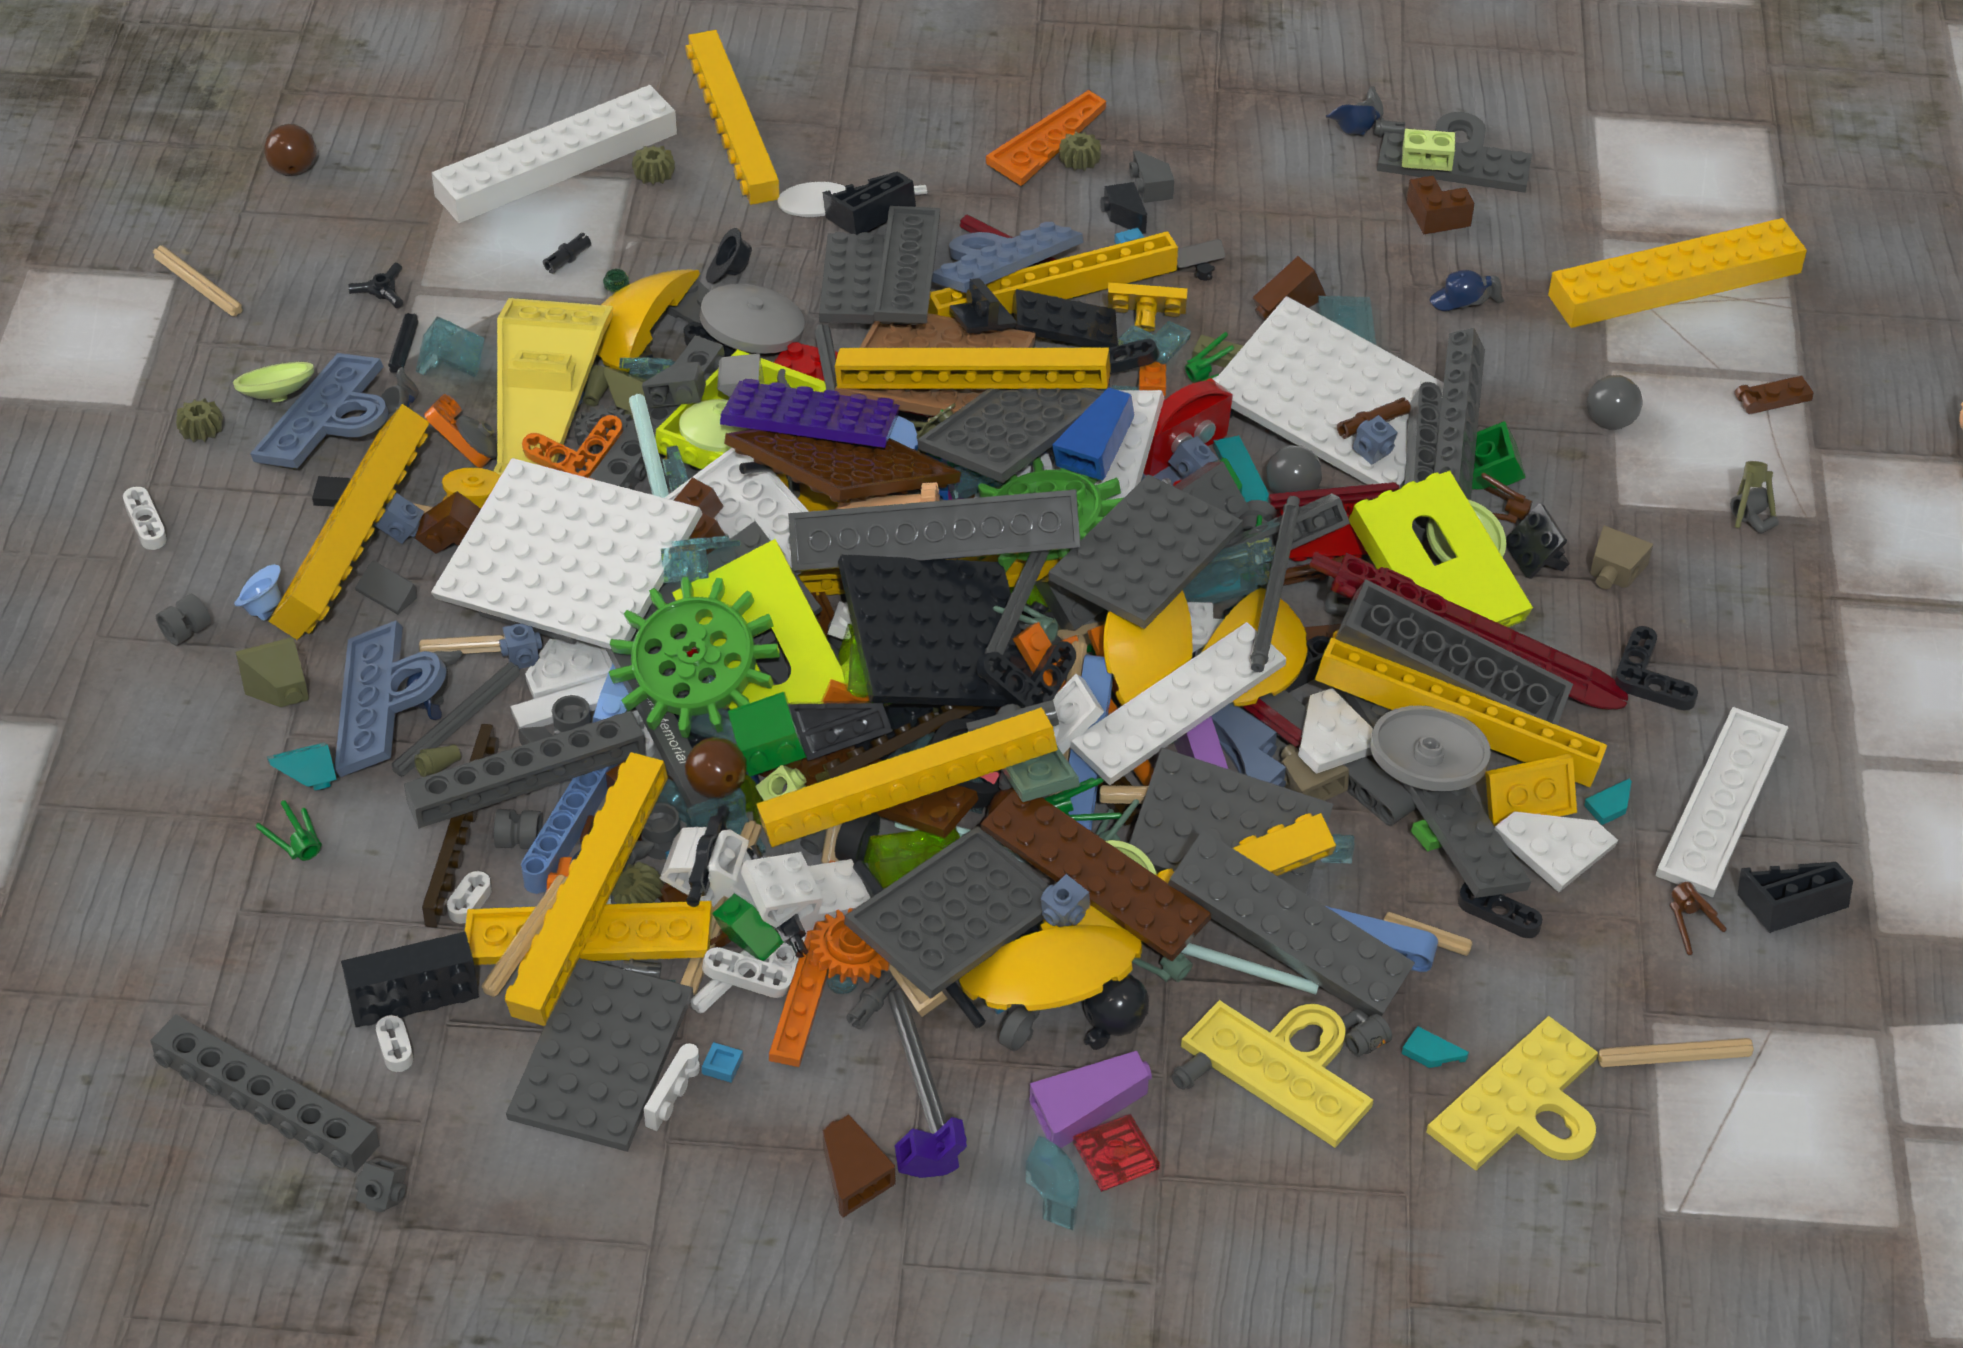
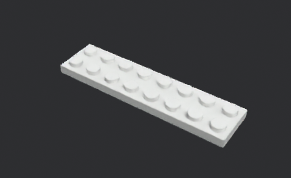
(1174, 705)
(1722, 801)

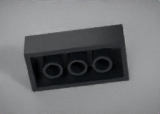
(410, 979)

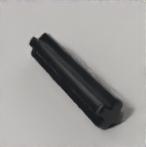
(403, 342)

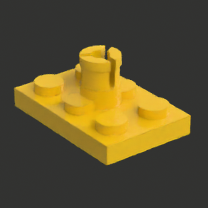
(1147, 302)
(1533, 788)

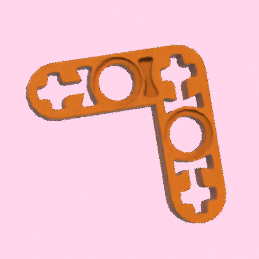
(441, 417)
(573, 458)

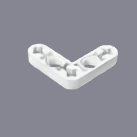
(772, 969)

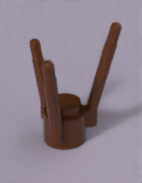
(1517, 503)
(1690, 901)

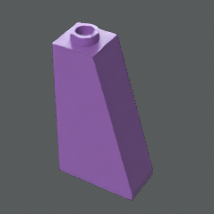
(1202, 744)
(1088, 1095)

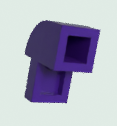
(931, 1154)

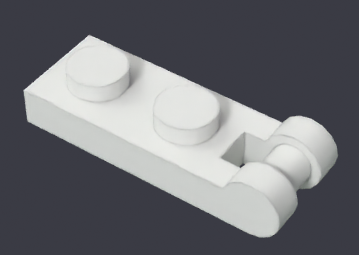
(671, 1086)

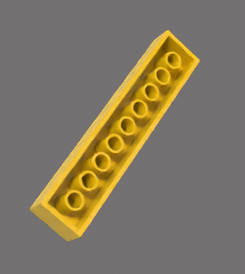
(1676, 272)
(350, 524)

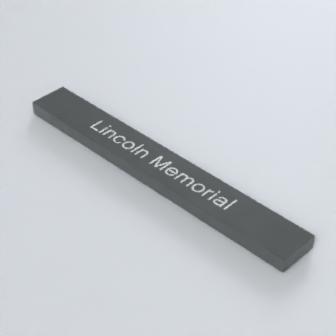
(666, 737)

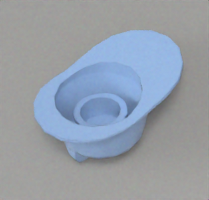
(261, 593)

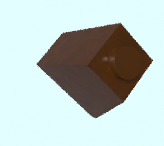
(1295, 281)
(855, 1165)

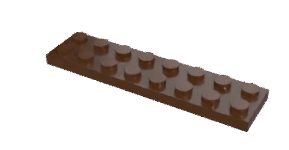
(932, 813)
(1114, 881)

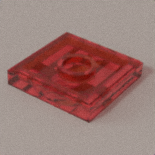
(1116, 1152)

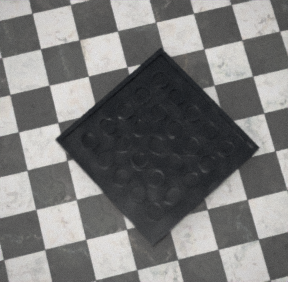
(927, 627)

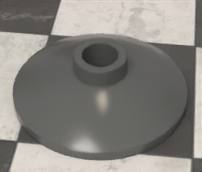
(478, 435)

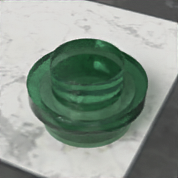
(615, 280)

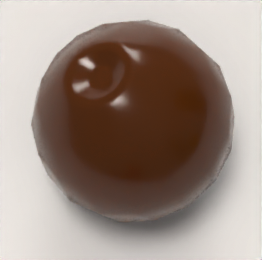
(290, 150)
(715, 768)

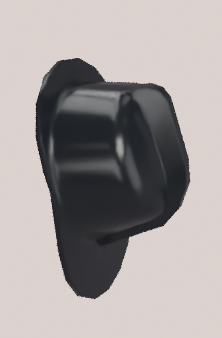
(731, 256)

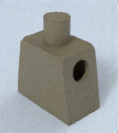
(1619, 558)
(1304, 780)

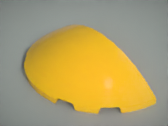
(637, 310)
(1287, 637)
(1147, 655)
(1053, 967)

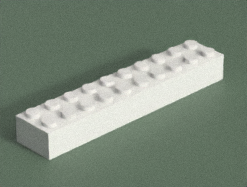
(554, 153)

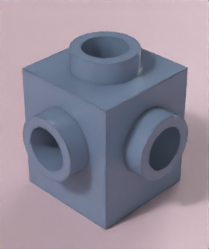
(1375, 439)
(1191, 456)
(400, 518)
(520, 645)
(1065, 902)

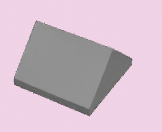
(736, 369)

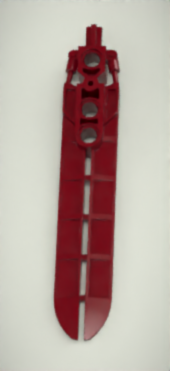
(1589, 683)

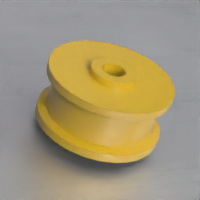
(472, 483)

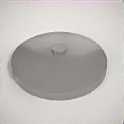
(751, 318)
(1430, 748)

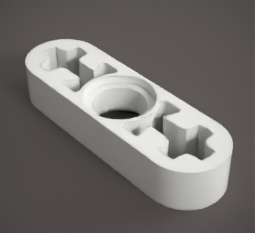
(143, 527)

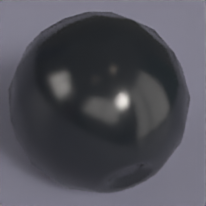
(1119, 1006)

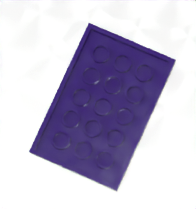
(810, 413)

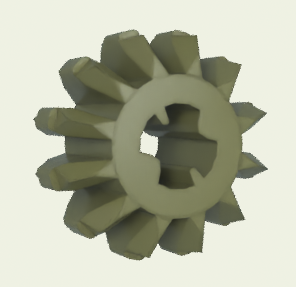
(1080, 151)
(653, 164)
(199, 420)
(638, 885)

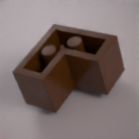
(1439, 209)
(704, 497)
(447, 522)

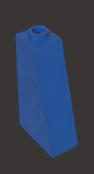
(1096, 435)

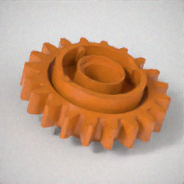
(844, 951)

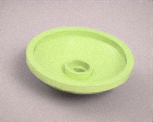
(274, 381)
(702, 425)
(1490, 522)

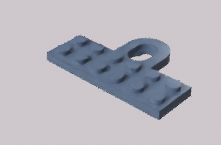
(995, 256)
(320, 412)
(372, 697)

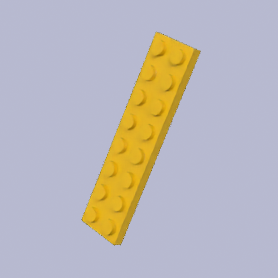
(620, 933)

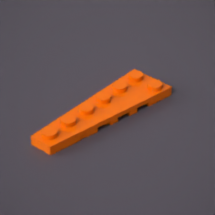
(1041, 142)

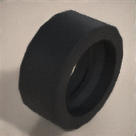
(854, 837)

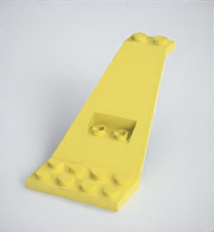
(542, 369)

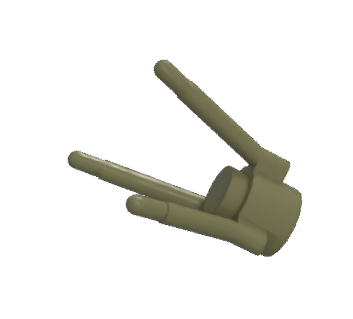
(1754, 475)

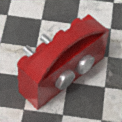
(1190, 412)

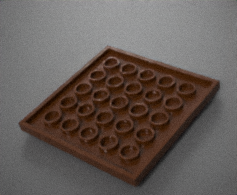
(843, 468)

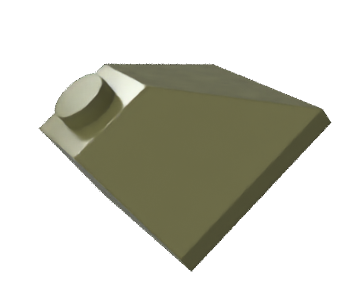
(623, 386)
(273, 673)

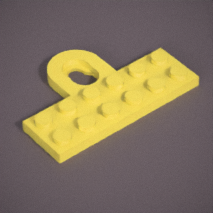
(1278, 1072)
(1513, 1094)

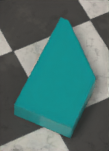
(1610, 802)
(1431, 1049)

